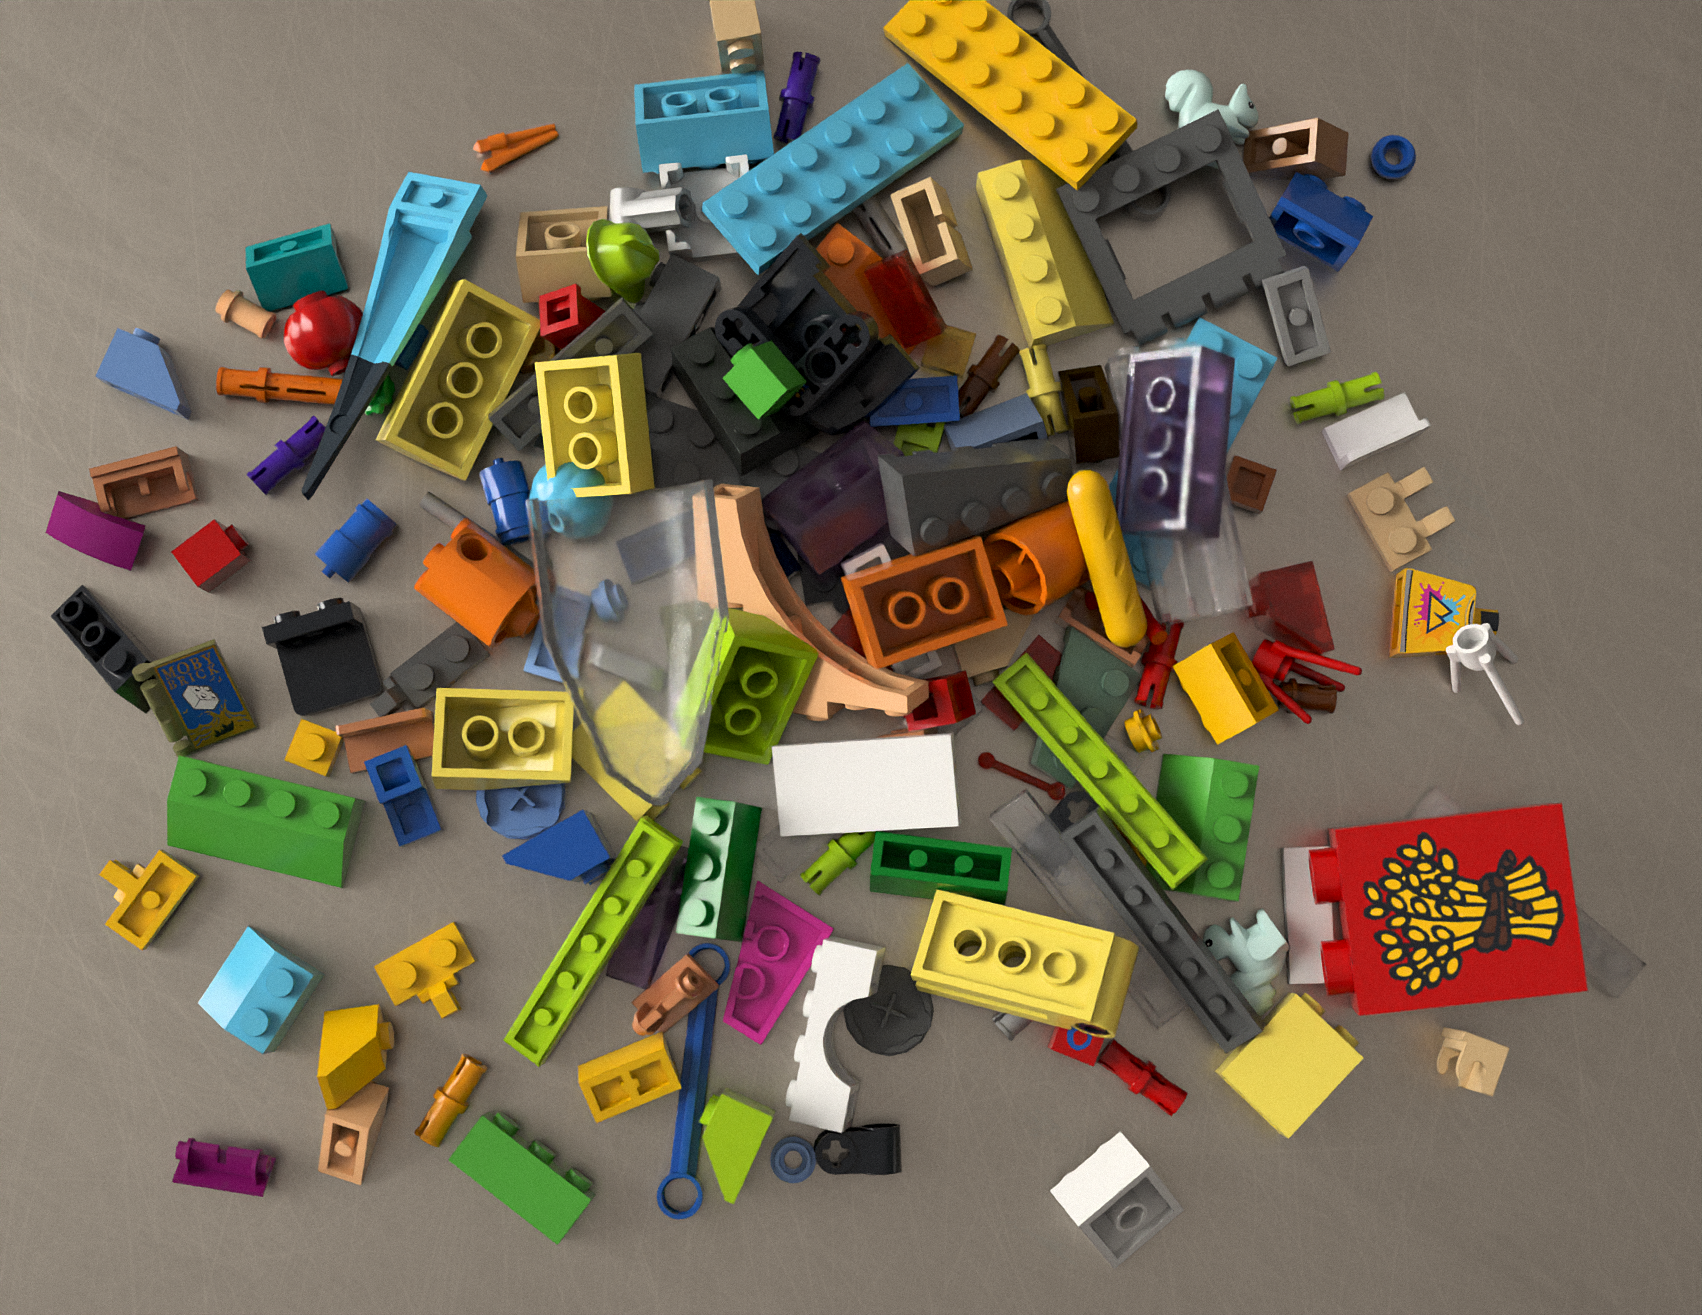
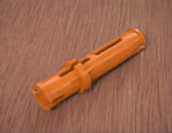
(280, 386)

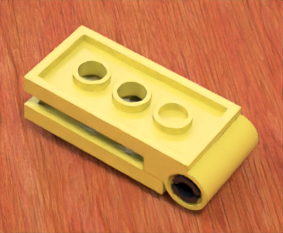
(1068, 974)

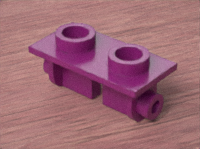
(224, 1170)

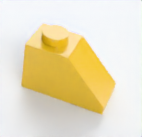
(352, 1051)

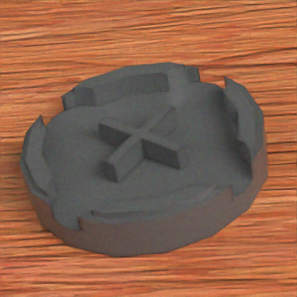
(893, 1017)

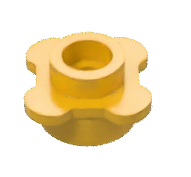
(1143, 731)

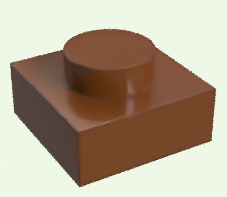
(1249, 483)

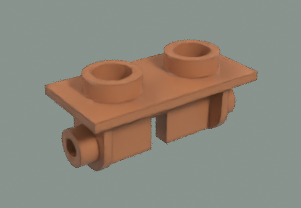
(672, 996)

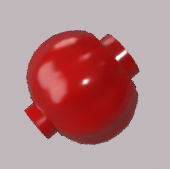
(322, 332)

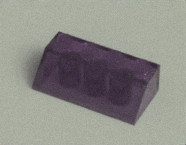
(1174, 443)

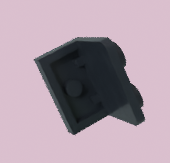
(324, 656)

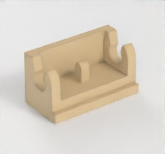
(1478, 1061)

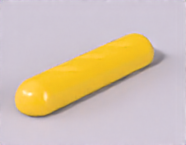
(1106, 558)

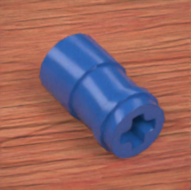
(507, 493)
(355, 541)

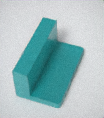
(295, 267)

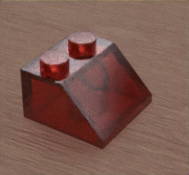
(1291, 608)

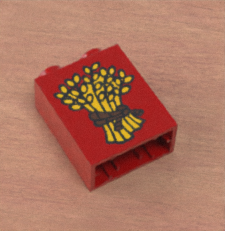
(1450, 910)

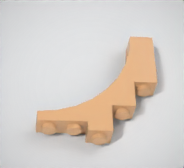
(762, 588)

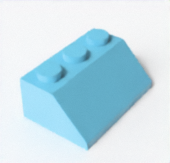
(703, 120)

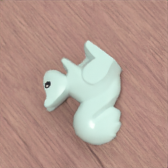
(1192, 95)
(1255, 953)

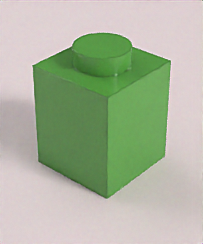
(763, 378)

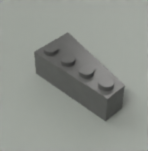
(969, 490)

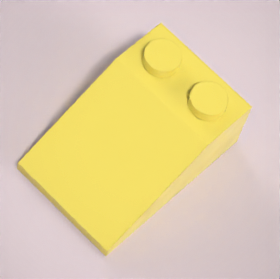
(501, 738)

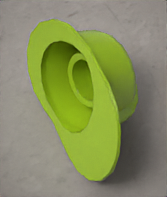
(621, 256)

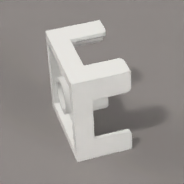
(702, 239)

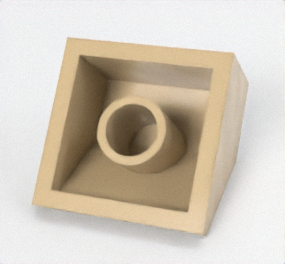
(554, 252)

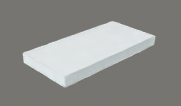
(867, 784)

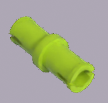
(1337, 398)
(839, 856)

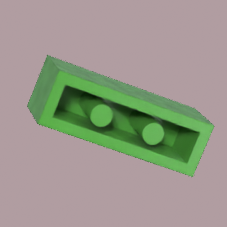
(523, 1175)

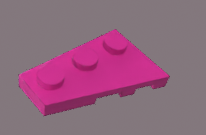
(771, 961)

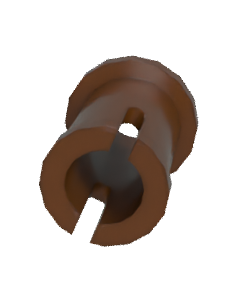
(1310, 696)

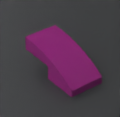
(94, 533)

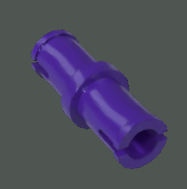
(796, 97)
(288, 456)

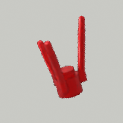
(1276, 661)

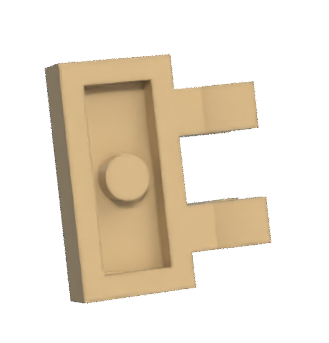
(1390, 521)

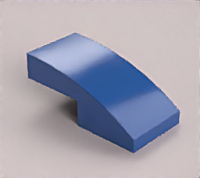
(404, 796)

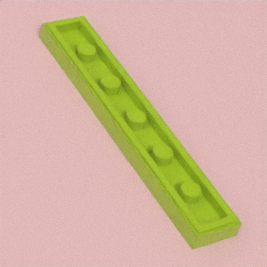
(1099, 771)
(593, 940)

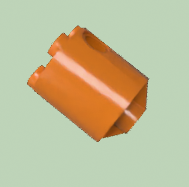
(1037, 559)
(481, 585)

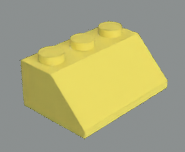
(597, 420)

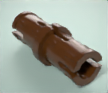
(985, 375)

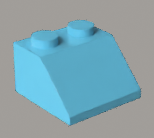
(260, 991)

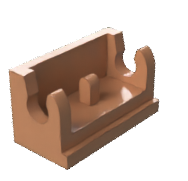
(145, 483)
(1090, 624)

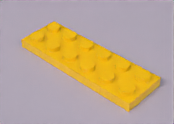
(1014, 83)

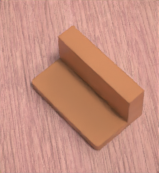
(386, 733)

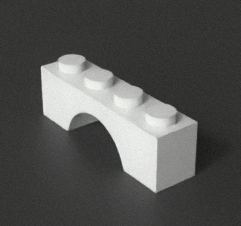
(823, 1089)

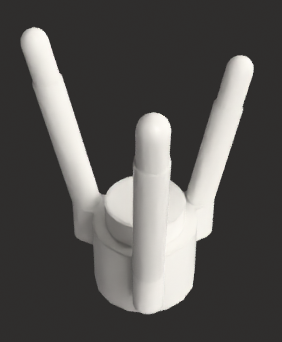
(1476, 649)

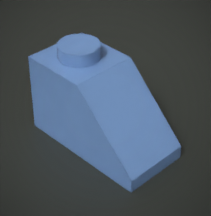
(143, 371)

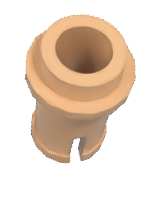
(236, 308)

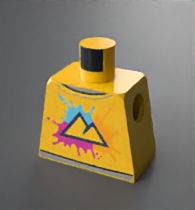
(1430, 613)

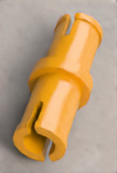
(450, 1100)

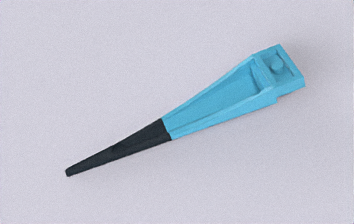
(418, 250)

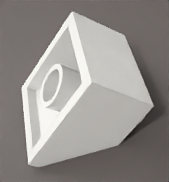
(1117, 1200)

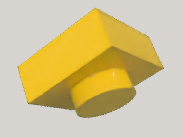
(314, 748)

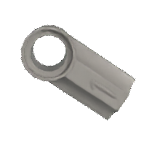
(653, 209)

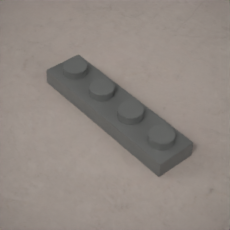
(613, 333)

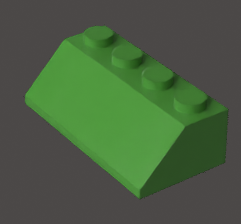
(262, 821)

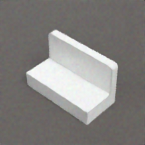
(1373, 431)

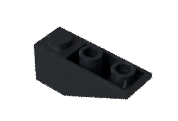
(105, 644)

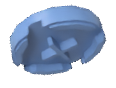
(522, 810)

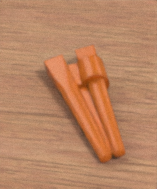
(513, 145)

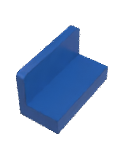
(921, 402)

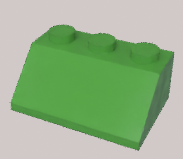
(1214, 808)

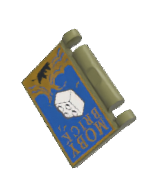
(195, 697)

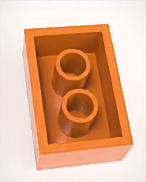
(924, 602)

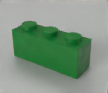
(922, 864)
(719, 869)

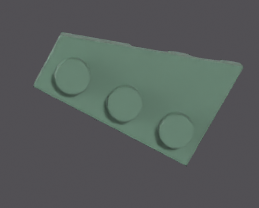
(1095, 686)

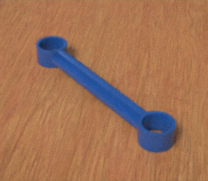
(693, 1093)

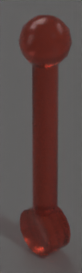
(1055, 790)

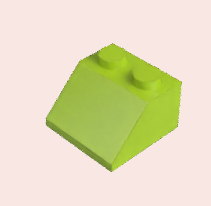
(734, 1137)

